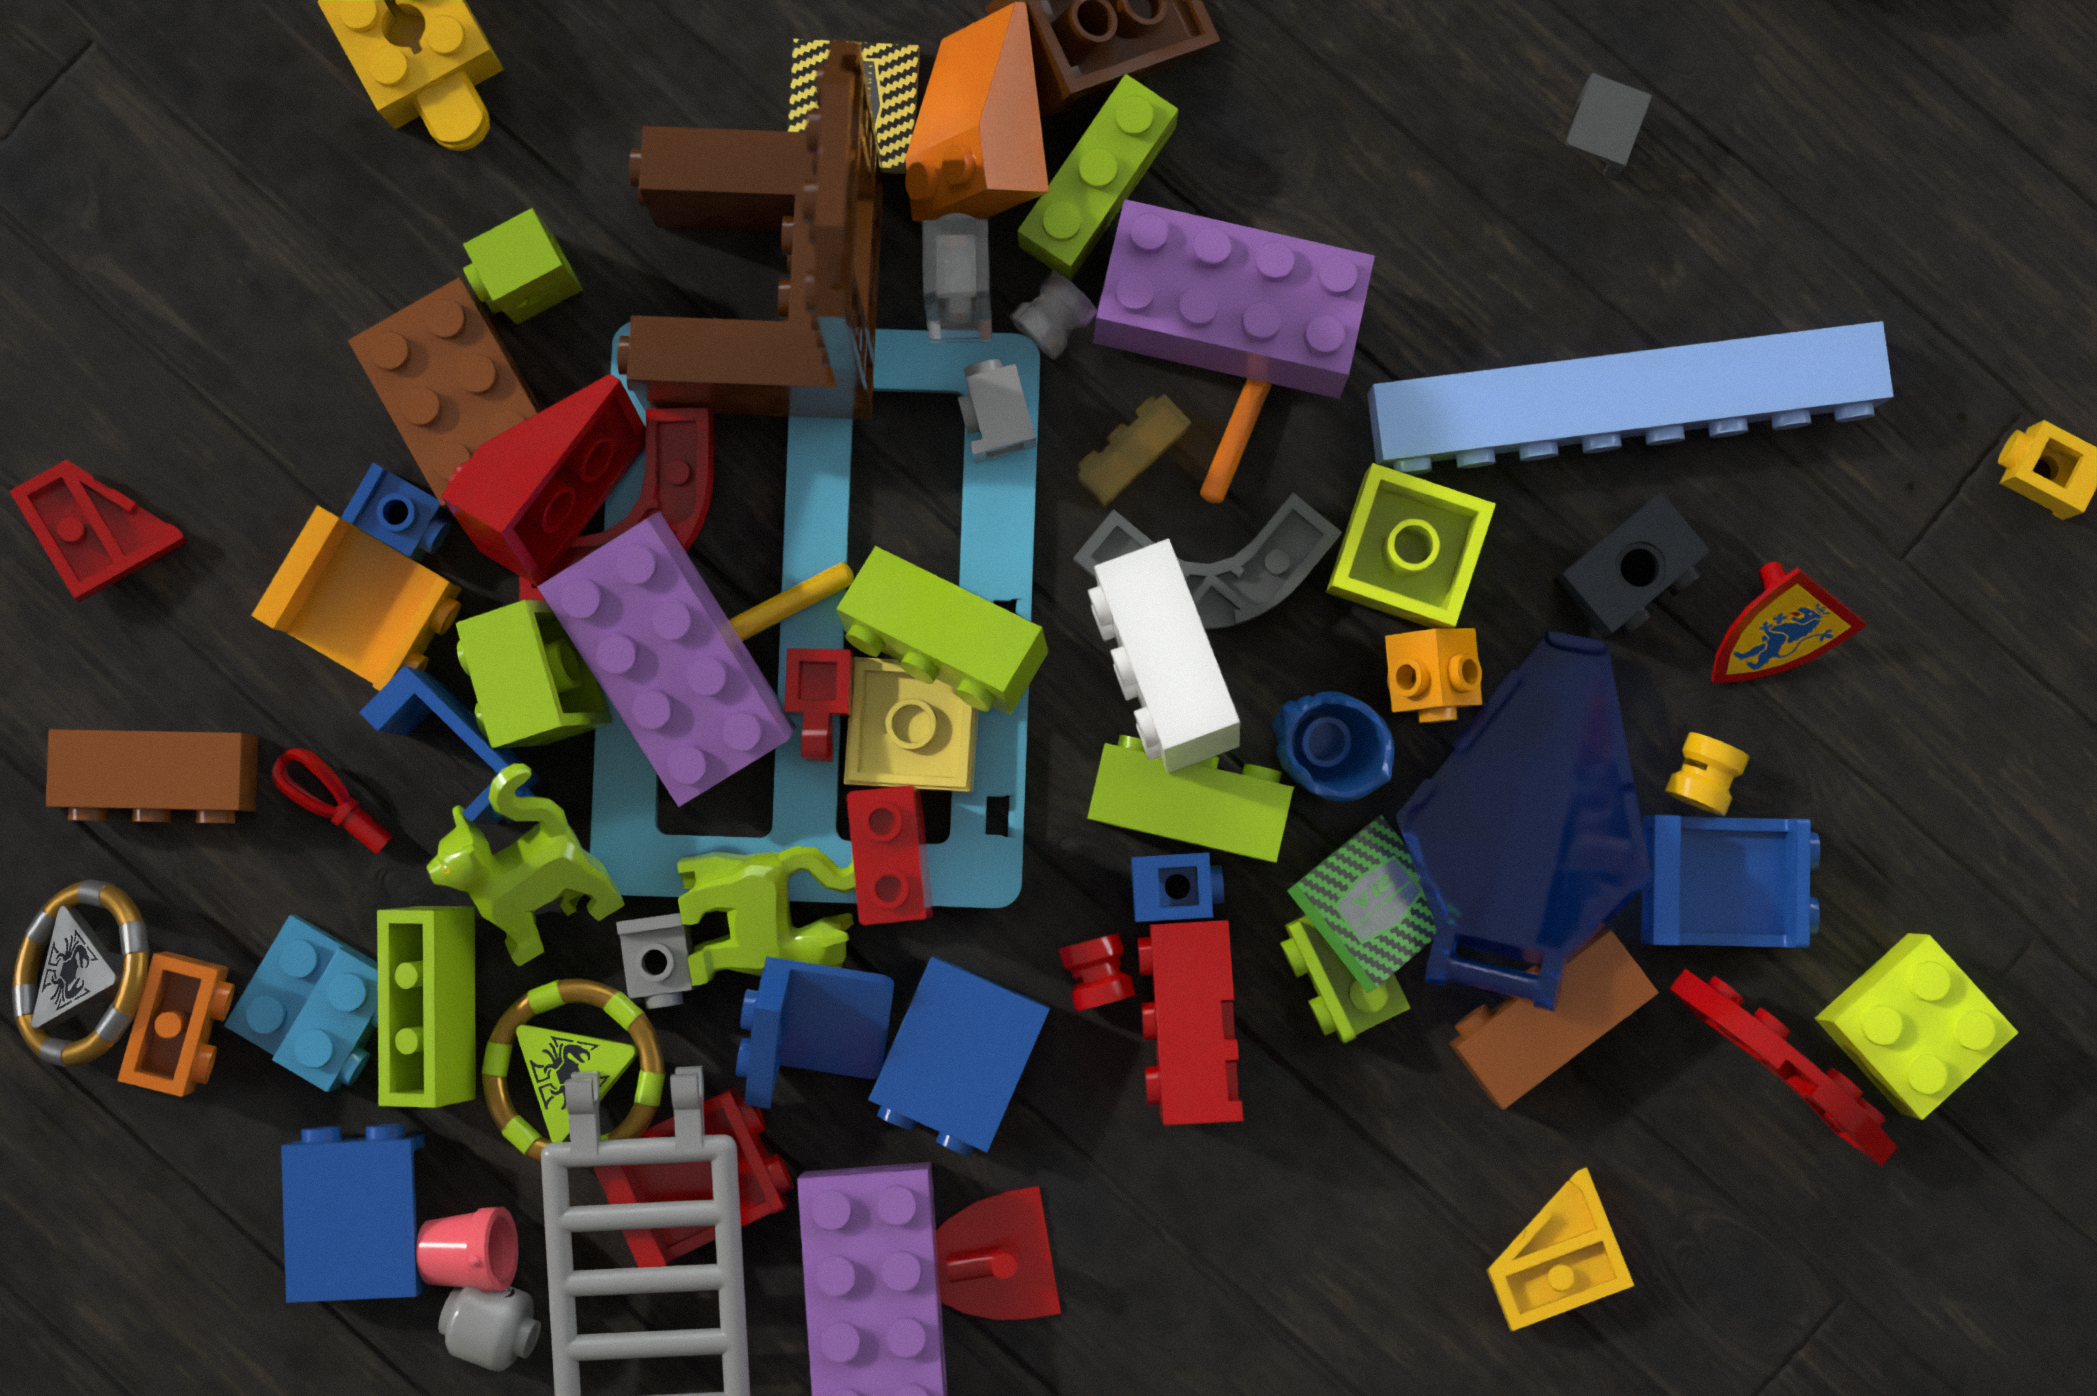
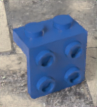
(814, 1022)

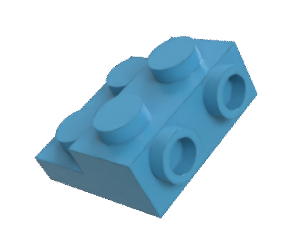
(311, 1005)

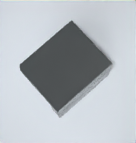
(1607, 121)

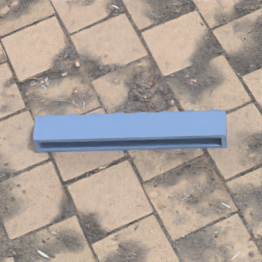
(1630, 396)

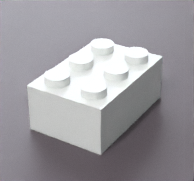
(1164, 657)

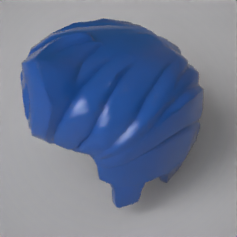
(1334, 746)

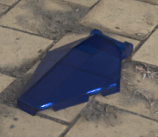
(1530, 824)

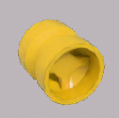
(1707, 774)

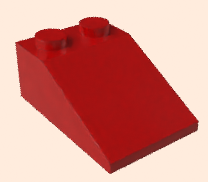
(546, 478)

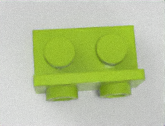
(1341, 1000)

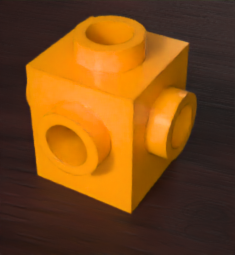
(1434, 672)

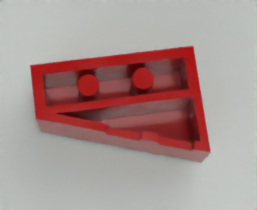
(1191, 1022)

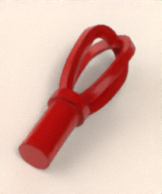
(345, 814)

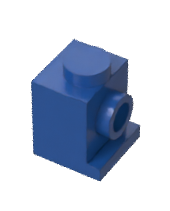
(375, 501)
(1149, 892)

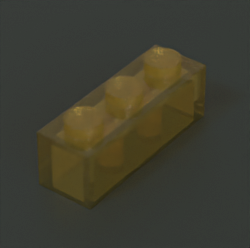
(1132, 449)

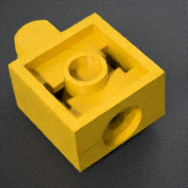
(419, 63)

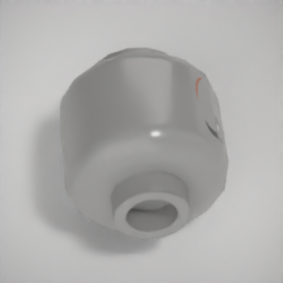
(489, 1326)

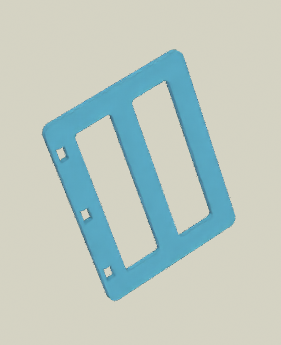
(994, 565)

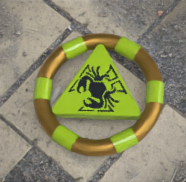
(556, 1054)

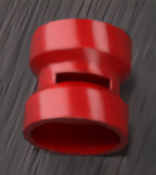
(1097, 971)

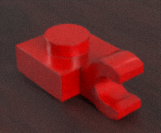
(818, 688)

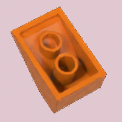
(979, 123)

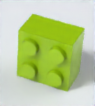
(528, 677)

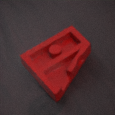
(91, 529)

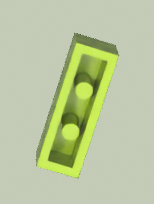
(1098, 177)
(941, 632)
(1192, 803)
(426, 1006)

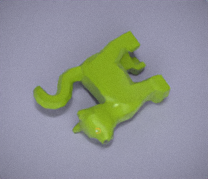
(526, 874)
(757, 905)

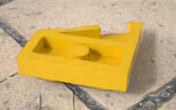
(1560, 1258)

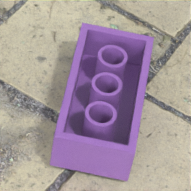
(1233, 299)
(668, 659)
(872, 1281)

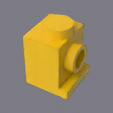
(2070, 462)

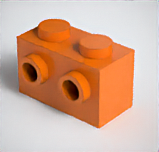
(174, 1024)

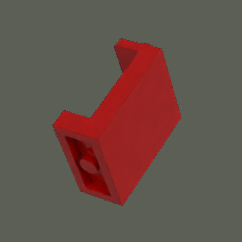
(889, 855)
(761, 1180)

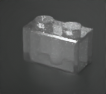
(957, 279)

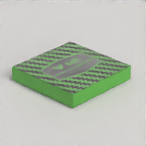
(1368, 904)

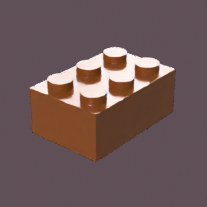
(444, 379)

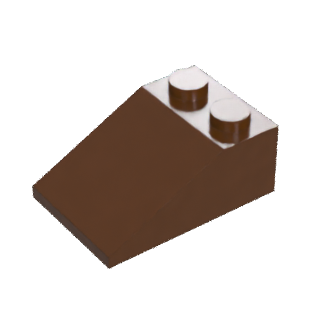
(1091, 44)

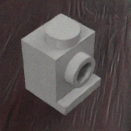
(996, 410)
(671, 938)

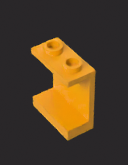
(358, 600)

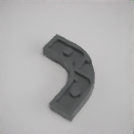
(1238, 586)

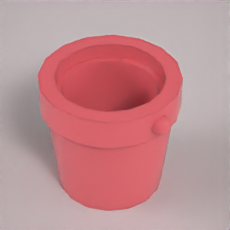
(469, 1250)

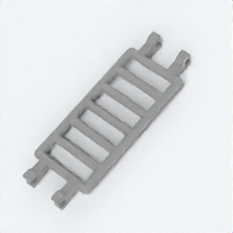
(723, 1212)

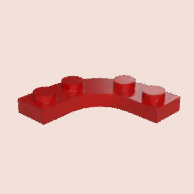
(675, 483)
(1763, 1038)

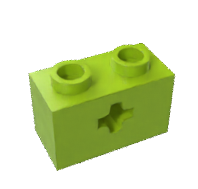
(520, 268)

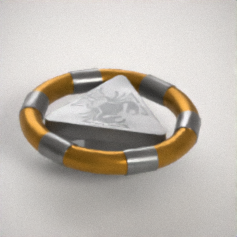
(79, 973)

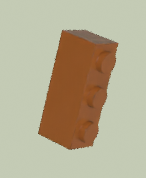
(152, 774)
(1523, 1045)

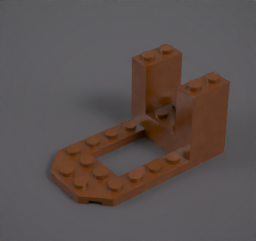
(827, 204)

